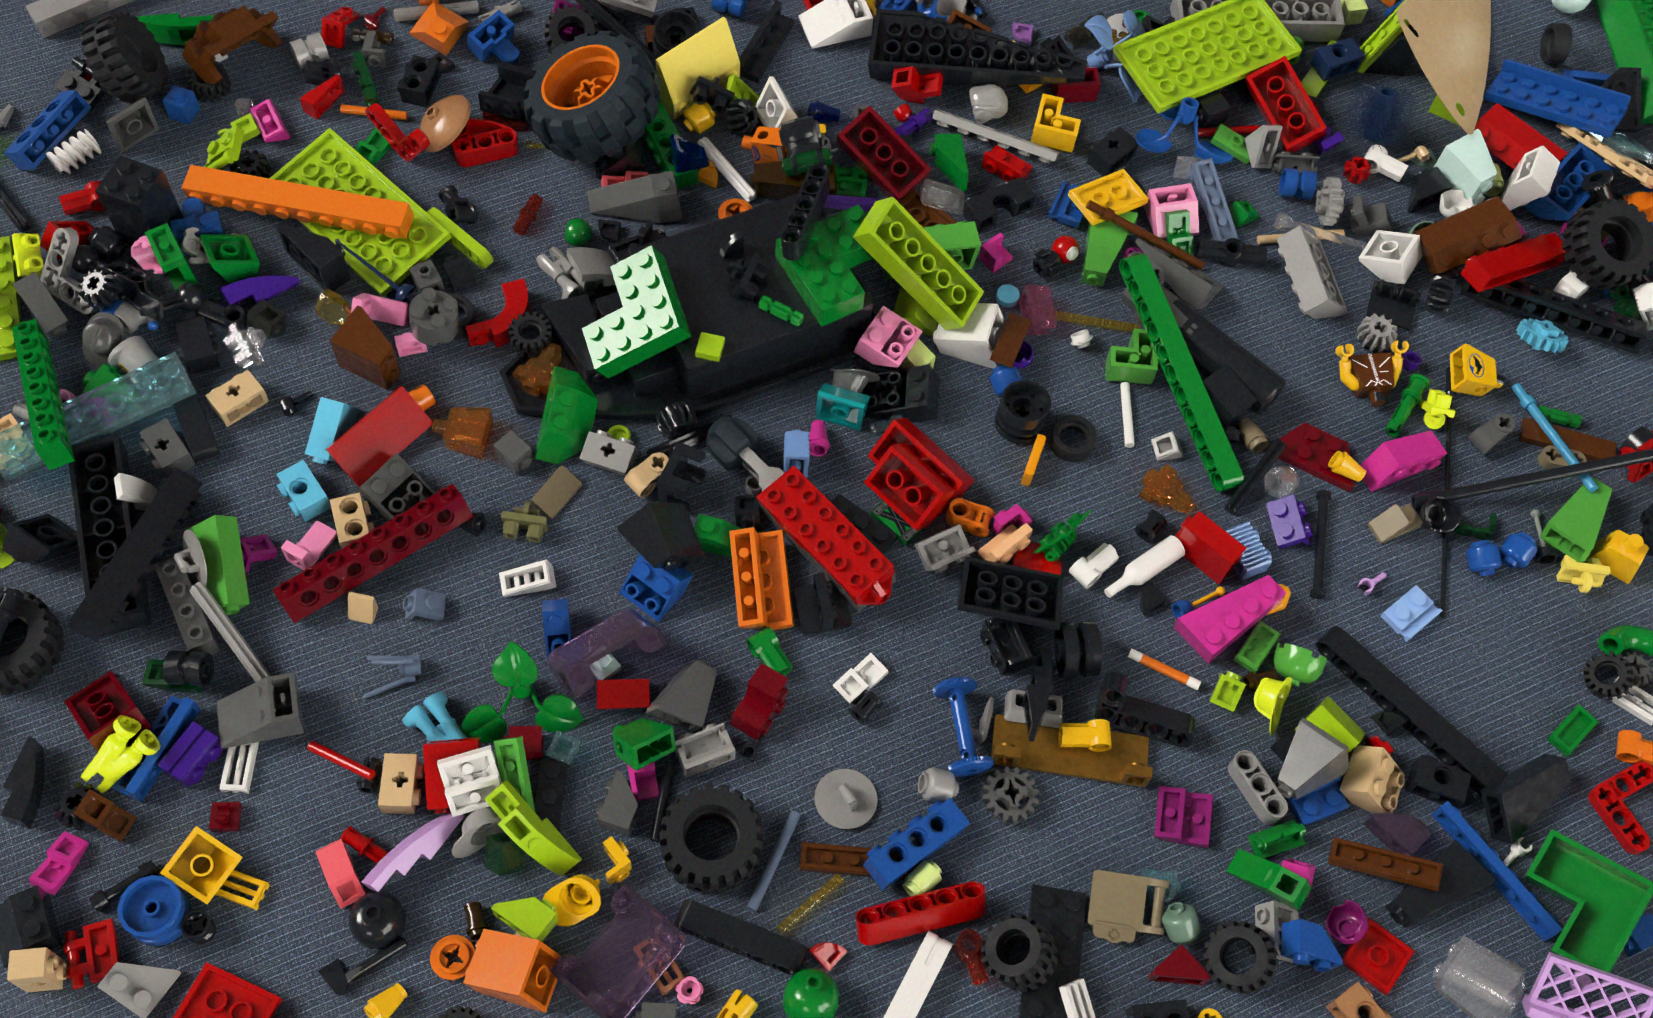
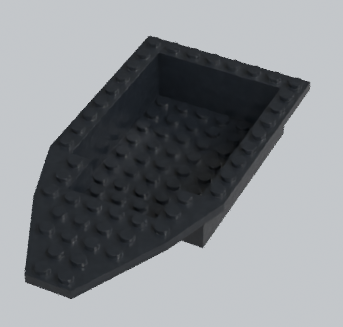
(758, 346)

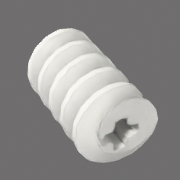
(72, 153)

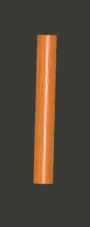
(358, 110)

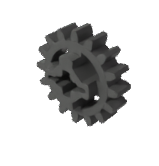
(1021, 792)

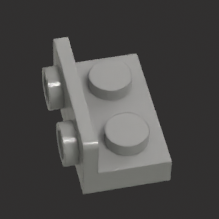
(1270, 917)

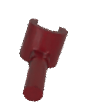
(372, 22)

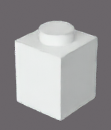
(1571, 286)

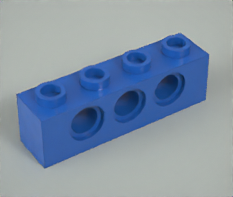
(47, 130)
(886, 871)

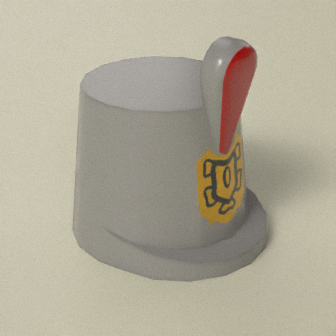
(132, 354)

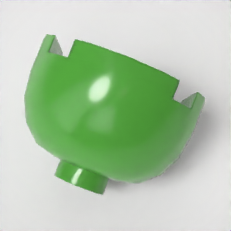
(1298, 664)

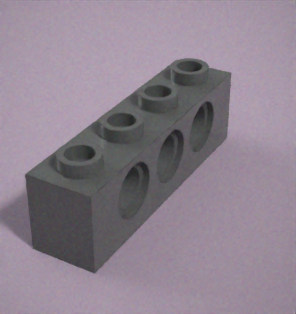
(188, 614)

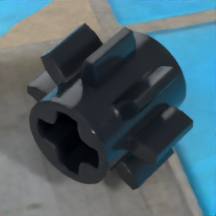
(1046, 263)

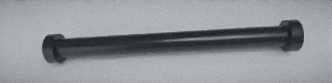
(1323, 497)

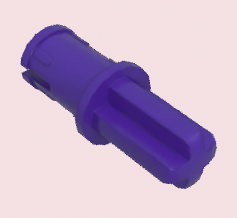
(914, 123)

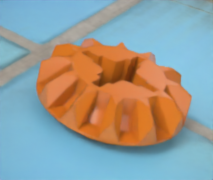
(732, 206)
(449, 945)

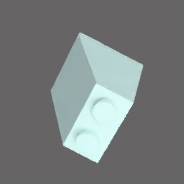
(1468, 166)

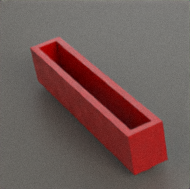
(1514, 262)

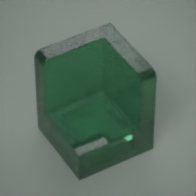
(503, 854)

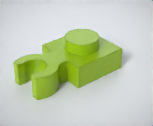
(247, 124)

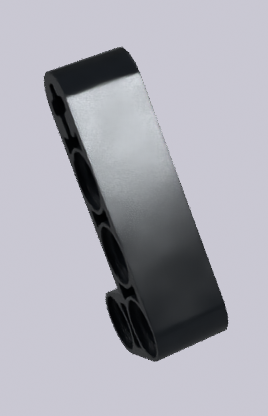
(1140, 715)

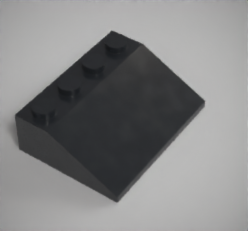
(1011, 593)

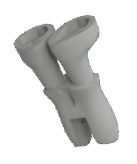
(563, 272)

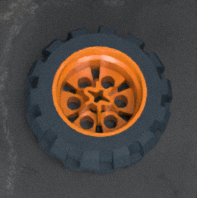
(592, 96)

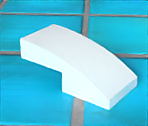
(134, 490)
(861, 678)

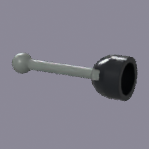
(1545, 552)

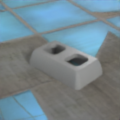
(1016, 713)

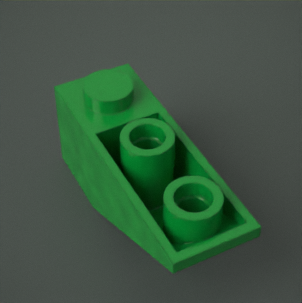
(1270, 878)

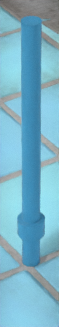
(1529, 404)

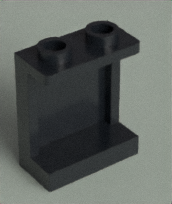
(507, 93)

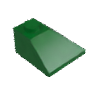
(231, 256)

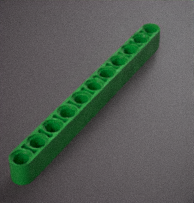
(1181, 372)

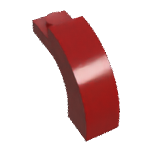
(496, 329)

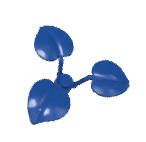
(1185, 114)

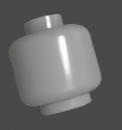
(937, 785)

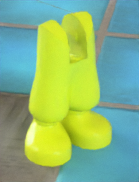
(117, 758)

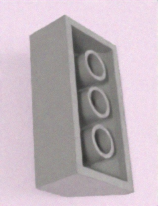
(1311, 274)

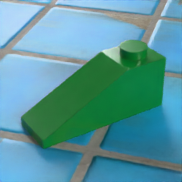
(951, 158)
(714, 534)

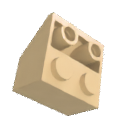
(1373, 780)

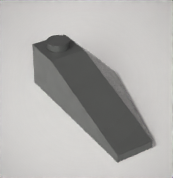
(642, 198)
(1189, 285)

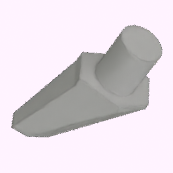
(5, 115)

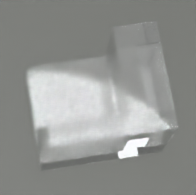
(1182, 168)

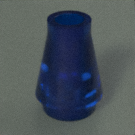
(823, 112)

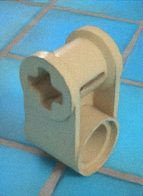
(644, 477)

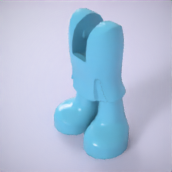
(435, 705)

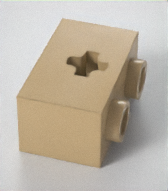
(237, 398)
(395, 770)
(36, 969)

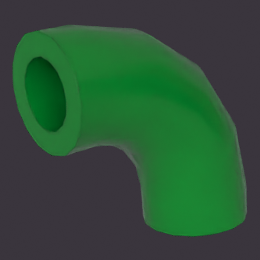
(1627, 638)

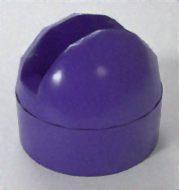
(1411, 361)

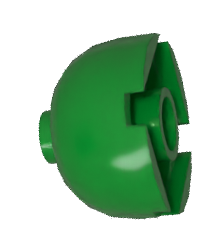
(811, 995)

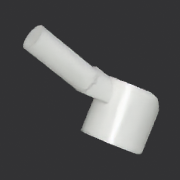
(1516, 851)

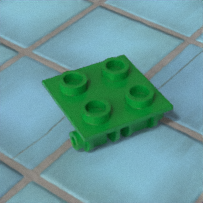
(1062, 536)

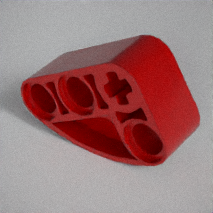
(484, 142)

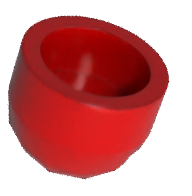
(903, 113)

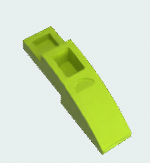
(529, 832)

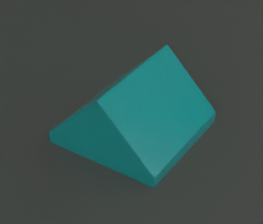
(841, 406)

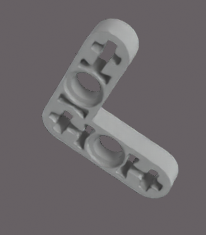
(57, 277)

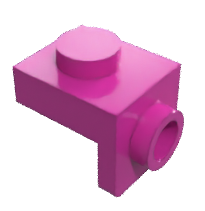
(1014, 516)

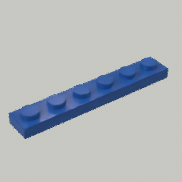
(1506, 879)

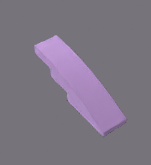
(421, 843)

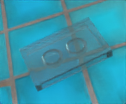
(1627, 146)

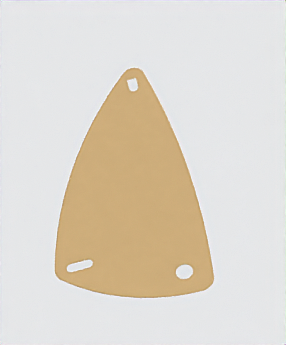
(1452, 50)

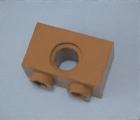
(1356, 998)

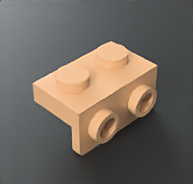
(1006, 543)

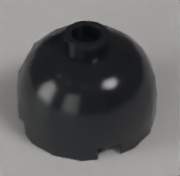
(377, 920)

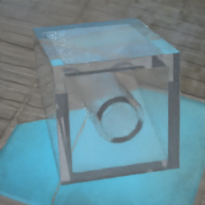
(1479, 980)

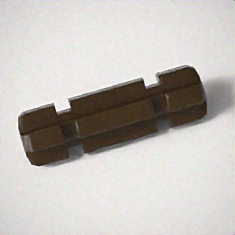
(358, 35)

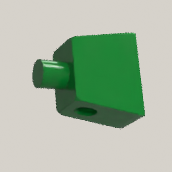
(643, 742)

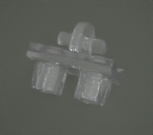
(249, 342)

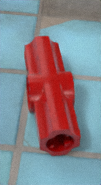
(82, 200)

